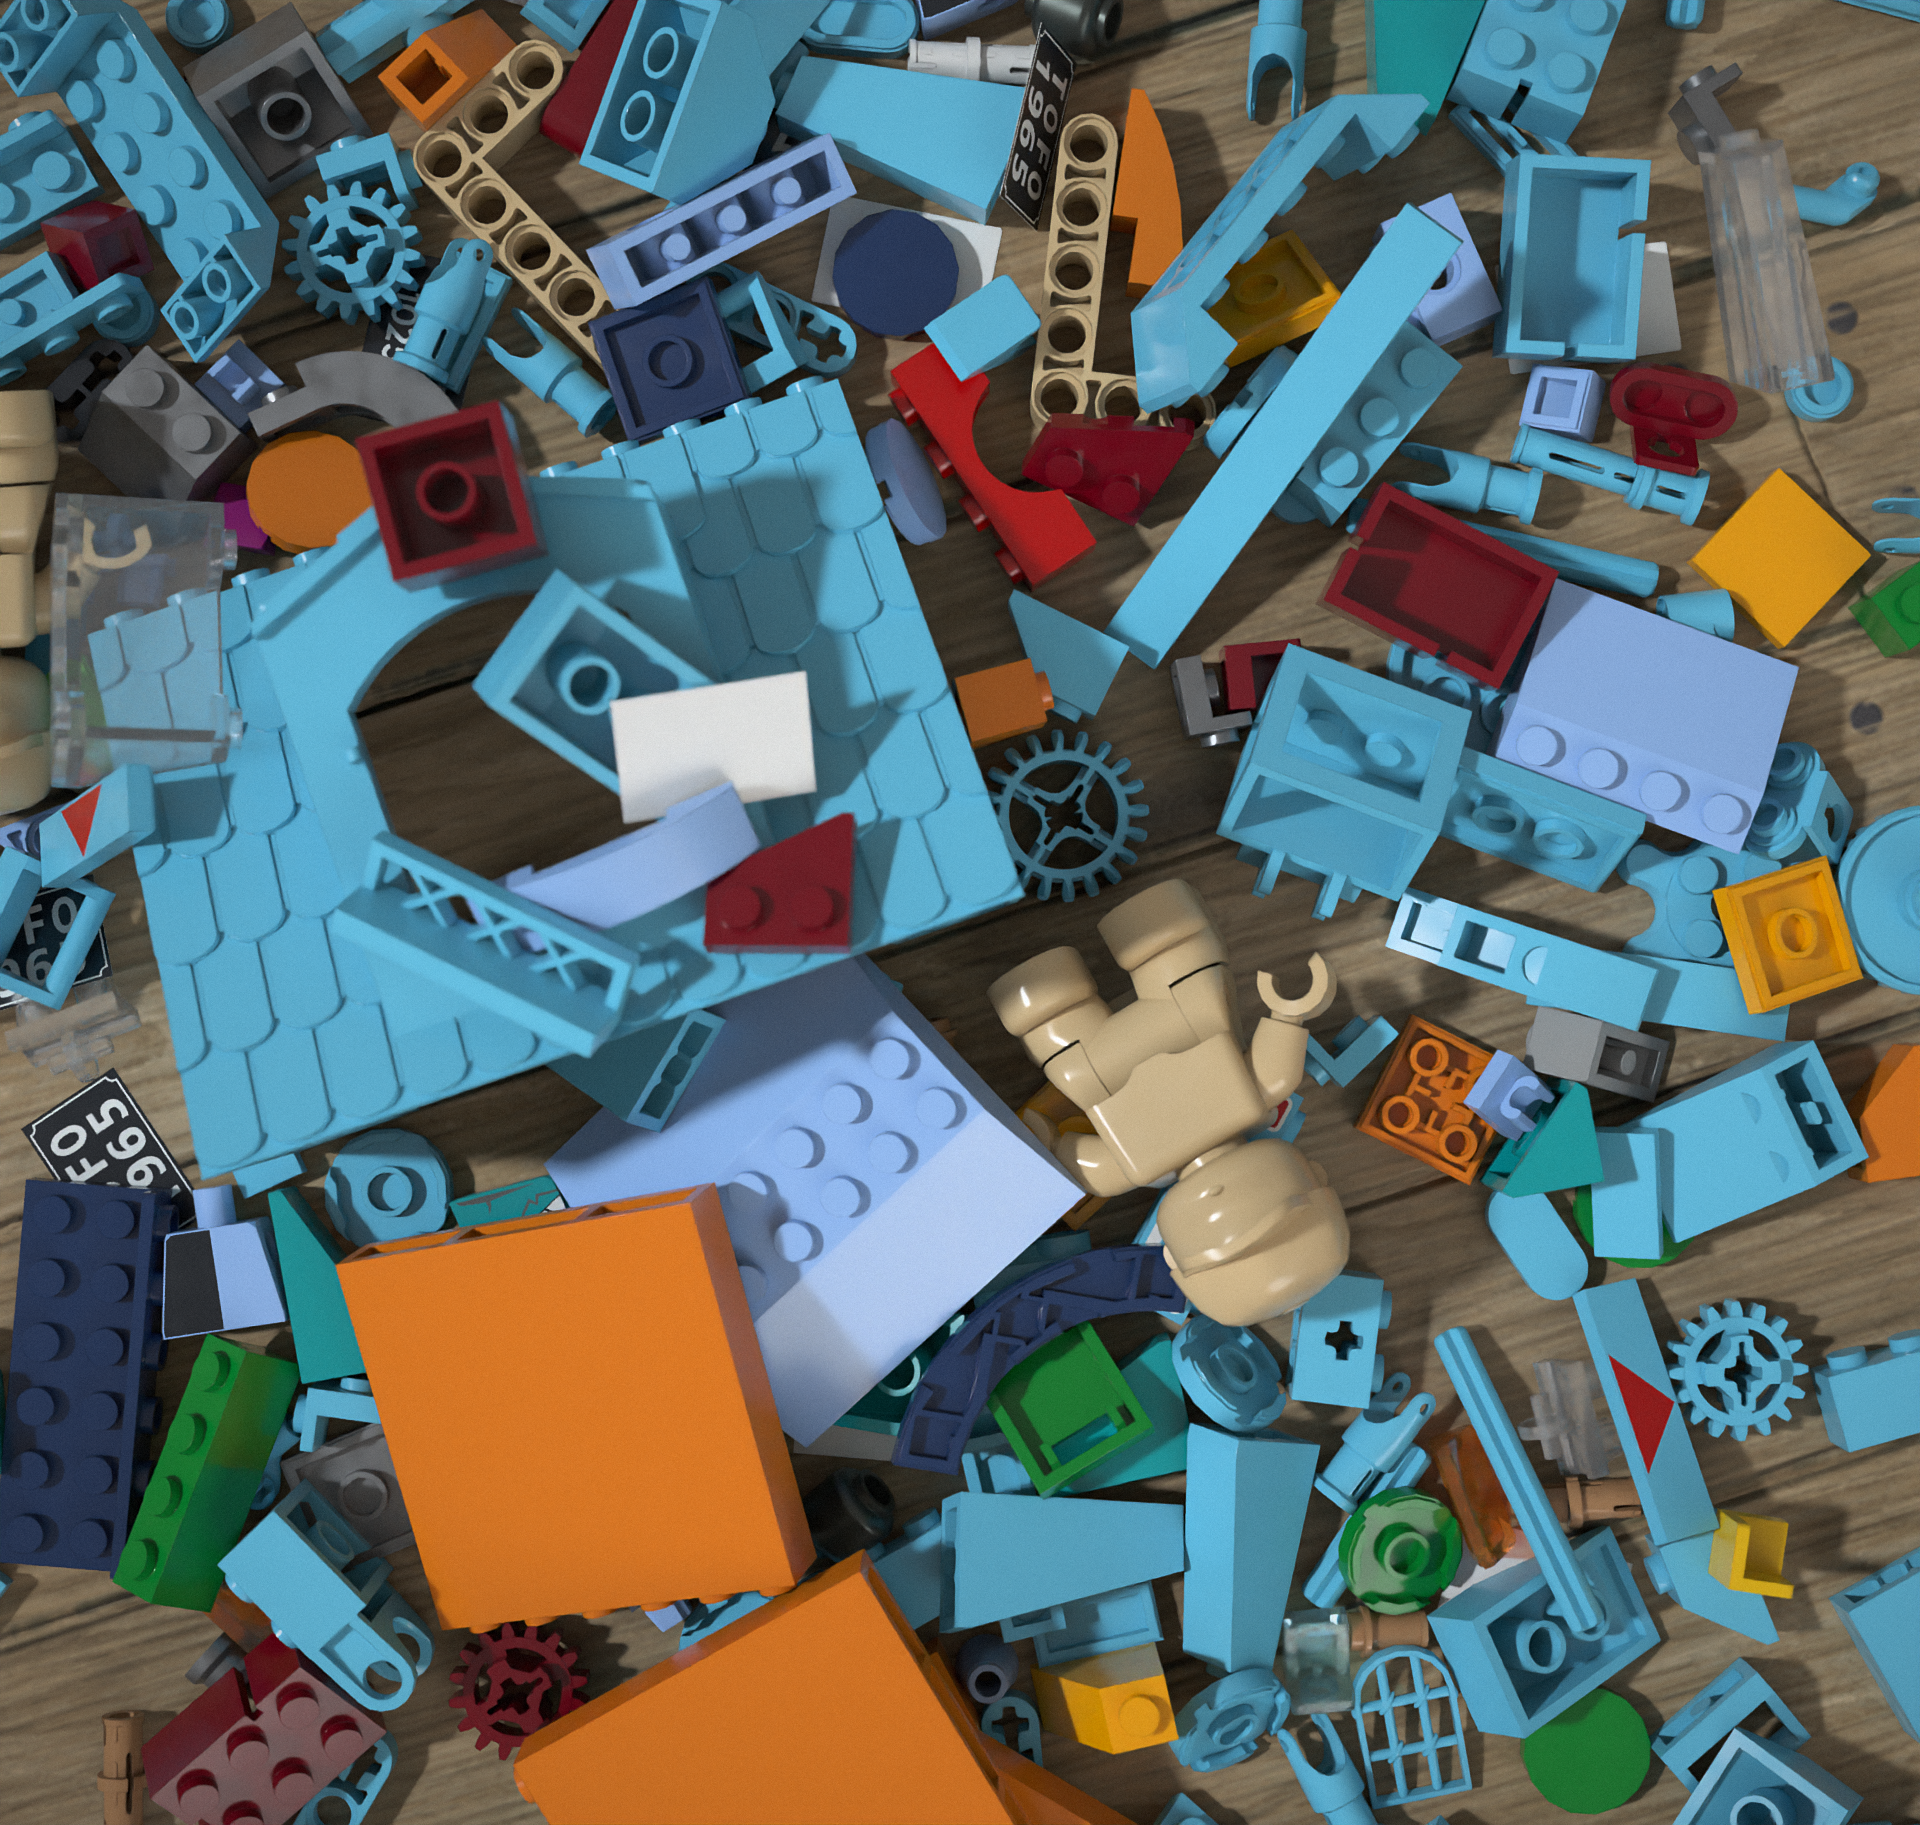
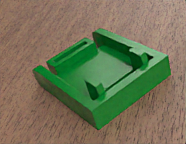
(1058, 1395)

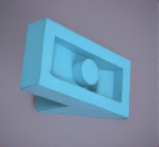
(985, 329)

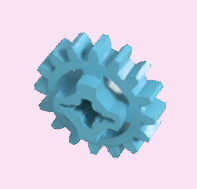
(379, 247)
(1732, 1342)

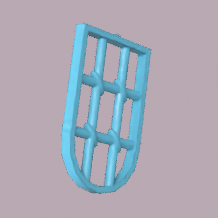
(1397, 1749)

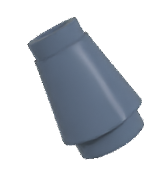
(984, 1654)

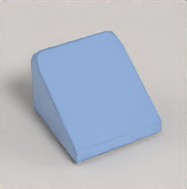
(1563, 401)

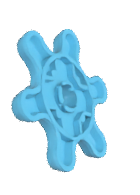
(1683, 894)

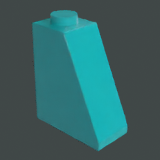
(1417, 48)
(1159, 1392)

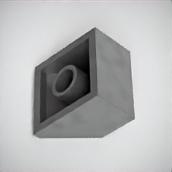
(275, 99)
(162, 434)

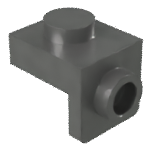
(1699, 113)

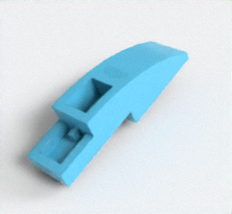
(1522, 959)

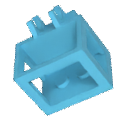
(1342, 780)

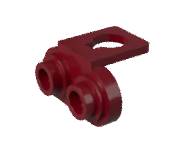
(1673, 409)

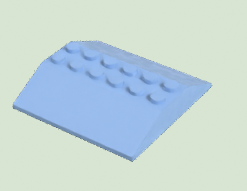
(853, 1174)

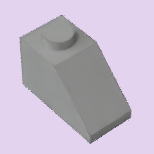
(1595, 1053)

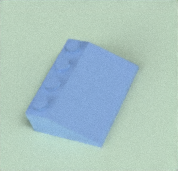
(1646, 714)

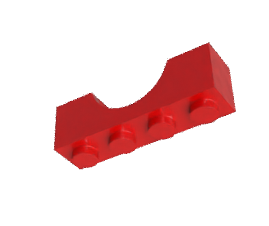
(1035, 530)

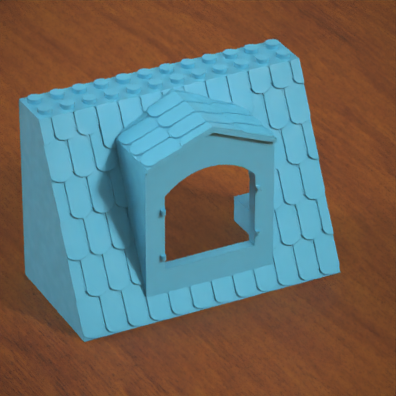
(728, 544)

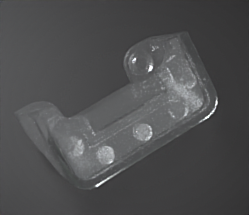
(137, 636)

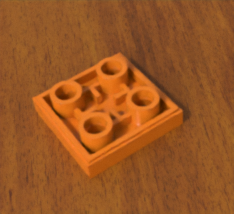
(1421, 1100)

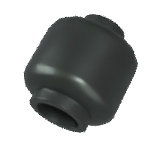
(1077, 24)
(848, 1513)

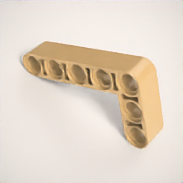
(478, 182)
(1080, 307)

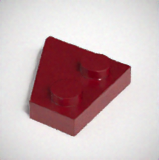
(1106, 460)
(788, 895)

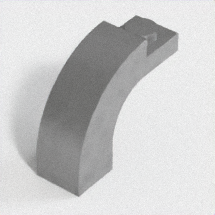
(348, 386)

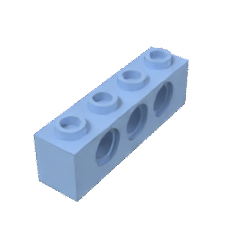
(721, 222)

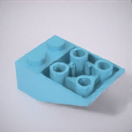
(1750, 1138)

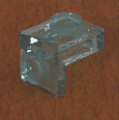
(1317, 1661)

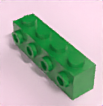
(207, 1474)

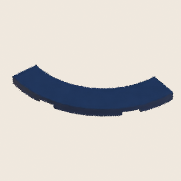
(1012, 1328)

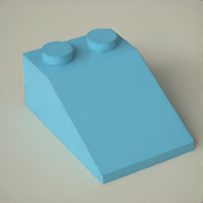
(566, 667)
(1516, 1650)

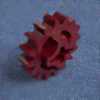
(509, 1664)

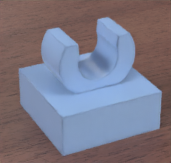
(239, 384)
(1508, 1095)

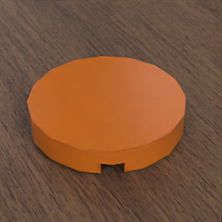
(306, 490)

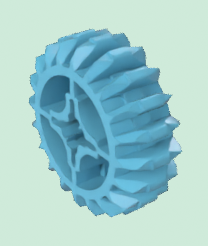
(1091, 769)

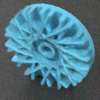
(1882, 898)

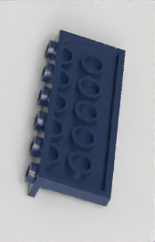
(83, 1371)

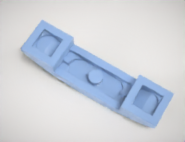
(640, 869)

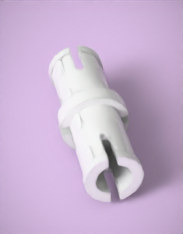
(972, 60)

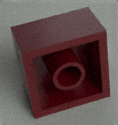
(452, 497)

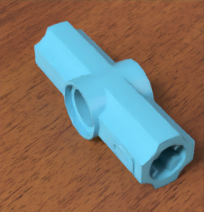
(378, 30)

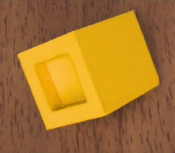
(1750, 1553)

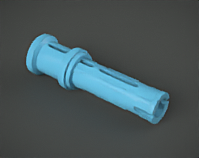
(1534, 447)

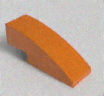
(1146, 197)

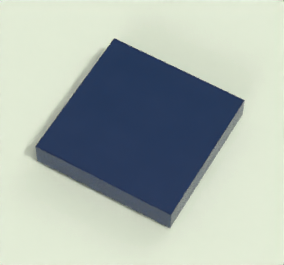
(670, 360)

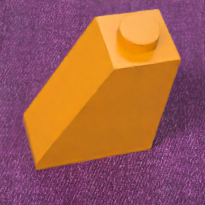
(1107, 1700)

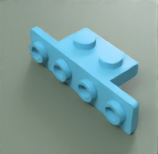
(45, 310)

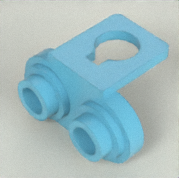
(1796, 806)

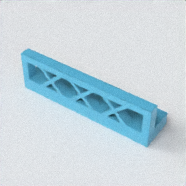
(486, 959)

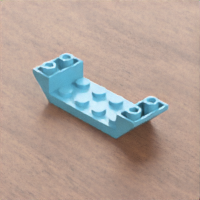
(157, 150)
(1174, 338)

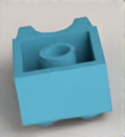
(329, 1615)

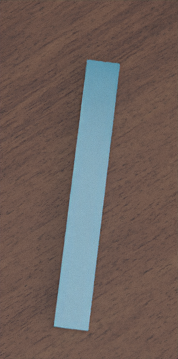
(1284, 433)

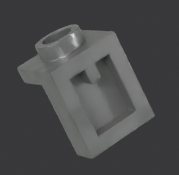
(1195, 694)

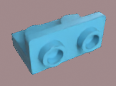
(40, 174)

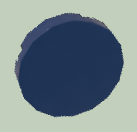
(895, 274)

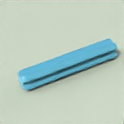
(1325, 1581)

